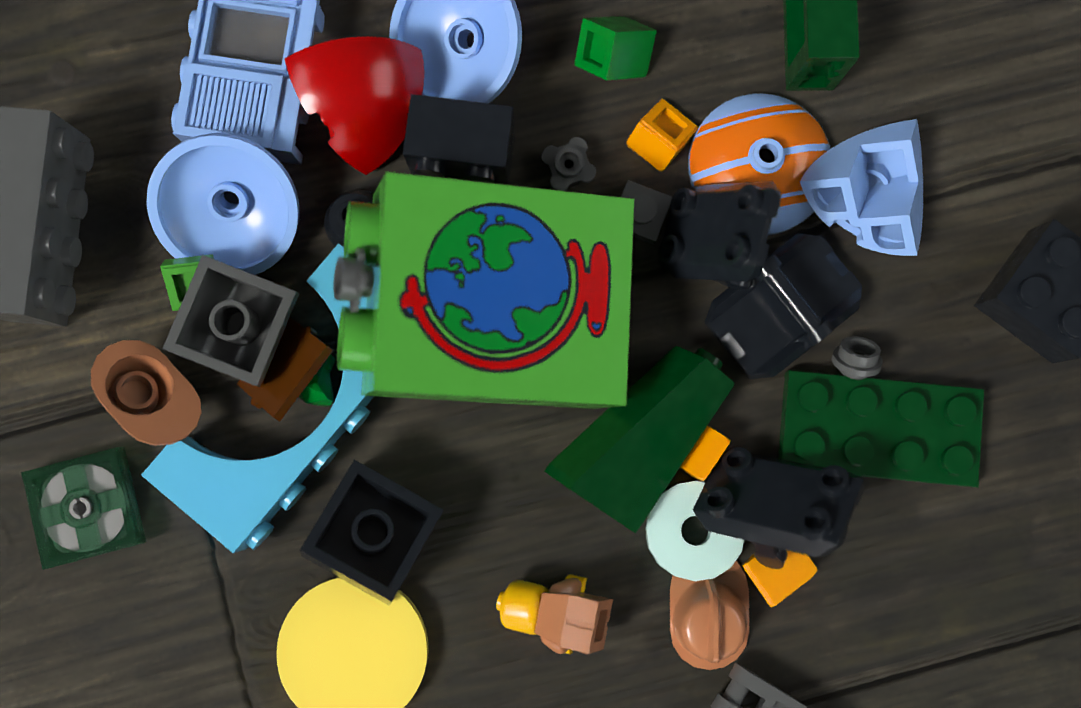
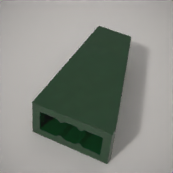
(637, 448)

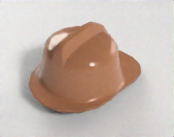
(145, 393)
(710, 618)

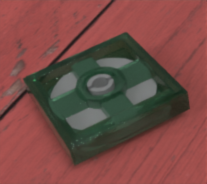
(83, 507)

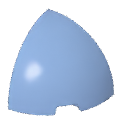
(872, 188)

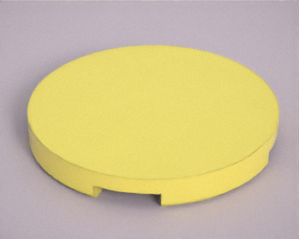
(351, 649)

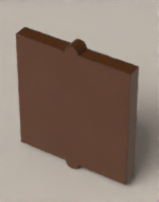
(290, 371)

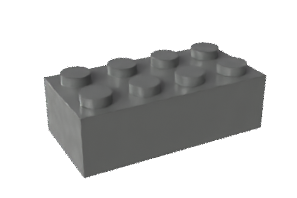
(40, 214)

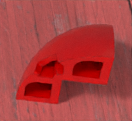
(360, 93)

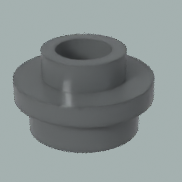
(857, 358)

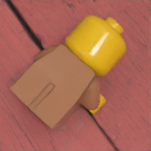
(560, 616)

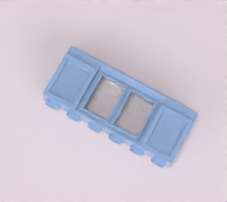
(239, 74)

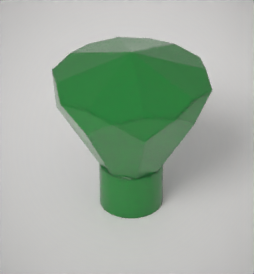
(320, 389)

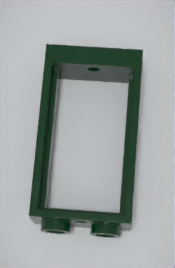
(819, 42)

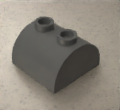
(231, 321)

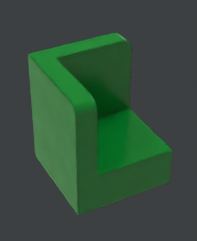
(615, 47)

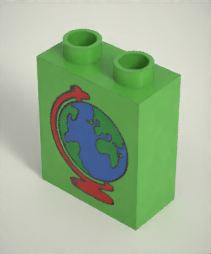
(491, 294)

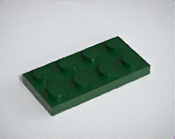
(883, 427)

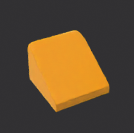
(661, 135)
(705, 454)
(780, 583)

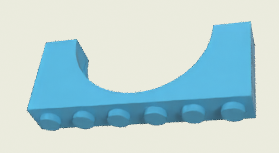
(240, 496)

